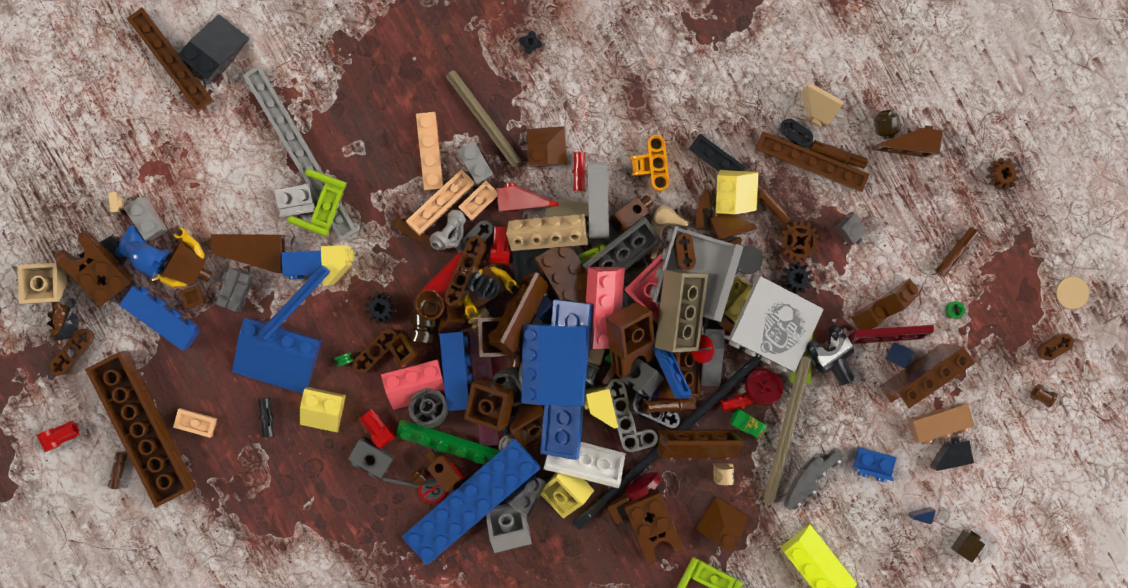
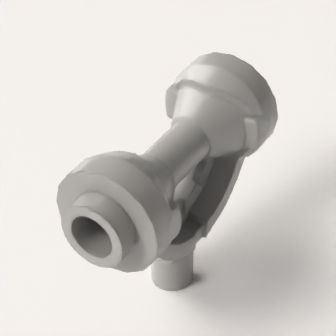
(455, 222)

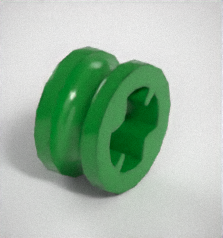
(950, 314)
(343, 359)

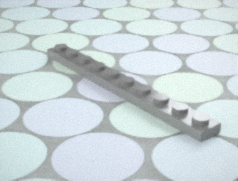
(294, 143)

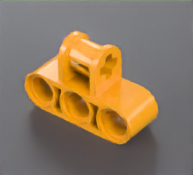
(646, 164)

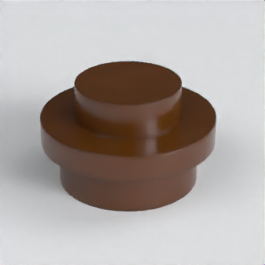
(419, 476)

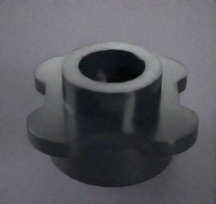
(529, 48)

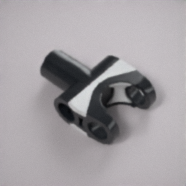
(834, 356)

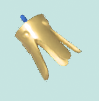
(483, 313)

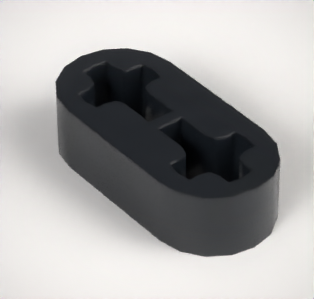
(798, 128)

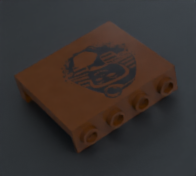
(927, 374)

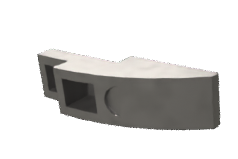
(804, 482)

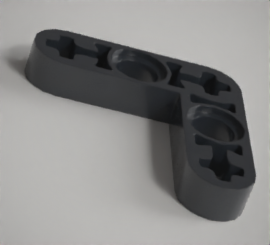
(636, 397)

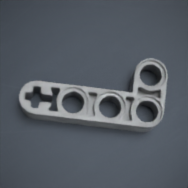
(597, 200)
(625, 413)

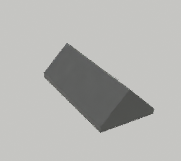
(627, 247)

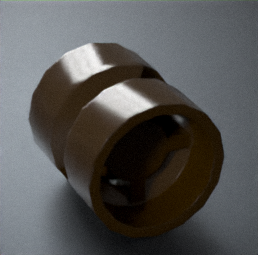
(421, 329)

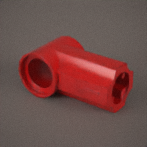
(500, 251)
(380, 433)
(56, 436)

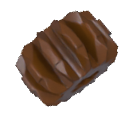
(997, 177)

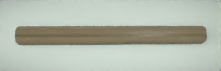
(483, 118)

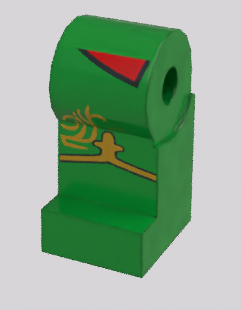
(748, 424)

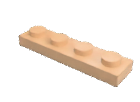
(429, 151)
(440, 202)

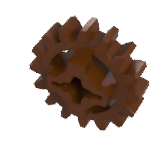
(794, 234)

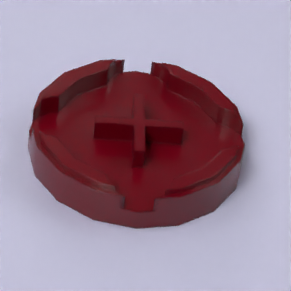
(764, 387)
(640, 487)

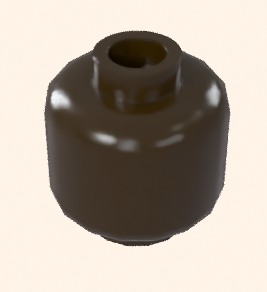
(887, 124)

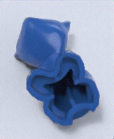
(142, 256)

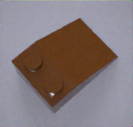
(920, 143)

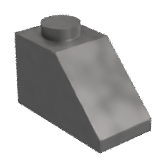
(851, 229)

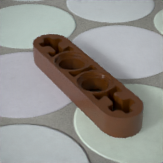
(461, 270)

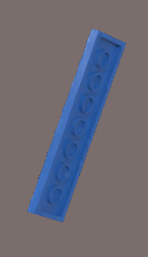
(564, 423)
(471, 501)

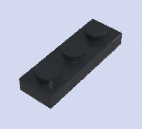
(714, 155)

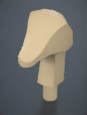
(663, 217)

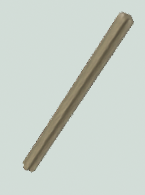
(787, 429)

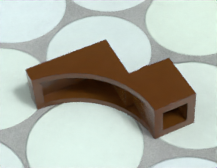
(886, 306)

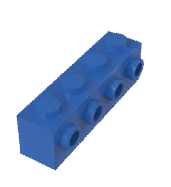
(159, 317)
(456, 369)

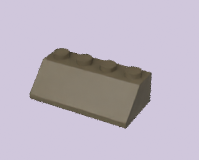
(681, 311)

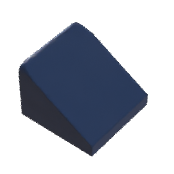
(545, 309)
(899, 355)
(923, 515)

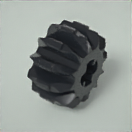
(790, 275)
(483, 285)
(378, 314)

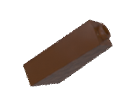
(251, 249)

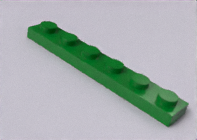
(445, 442)

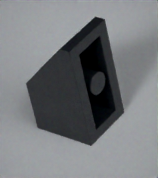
(953, 454)

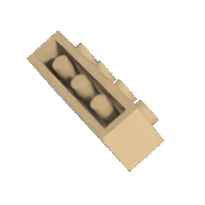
(547, 232)

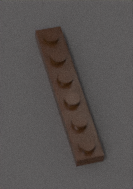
(169, 59)
(812, 162)

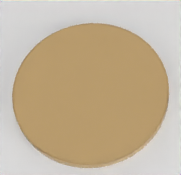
(1072, 292)

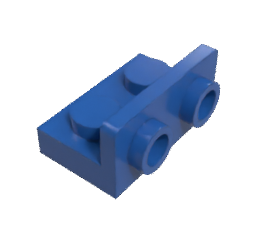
(875, 464)

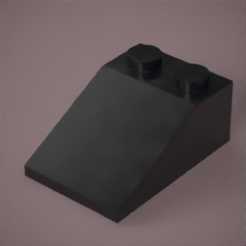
(214, 48)

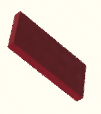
(891, 334)

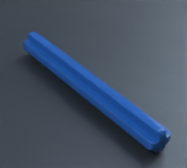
(294, 302)

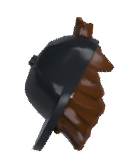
(62, 321)

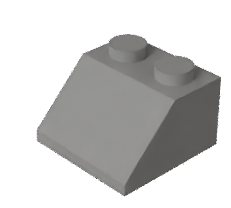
(507, 528)

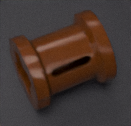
(1043, 395)

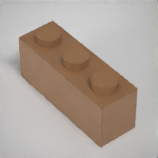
(941, 423)

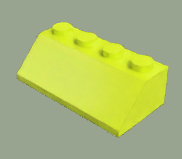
(816, 561)

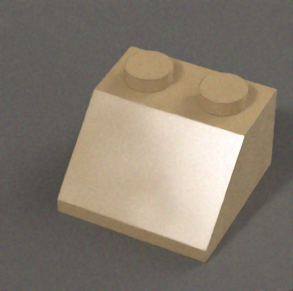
(41, 283)

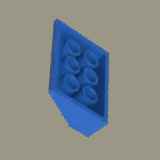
(281, 360)
(553, 364)

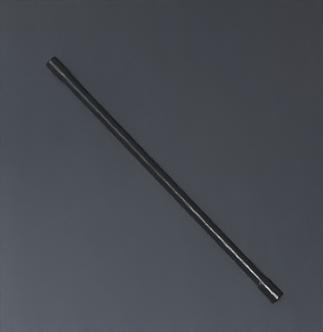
(588, 514)

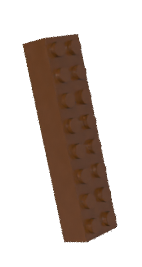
(140, 428)

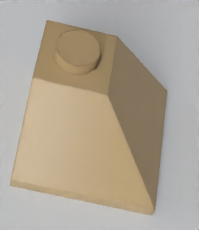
(820, 105)

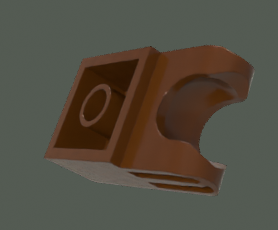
(89, 269)
(630, 337)
(652, 528)

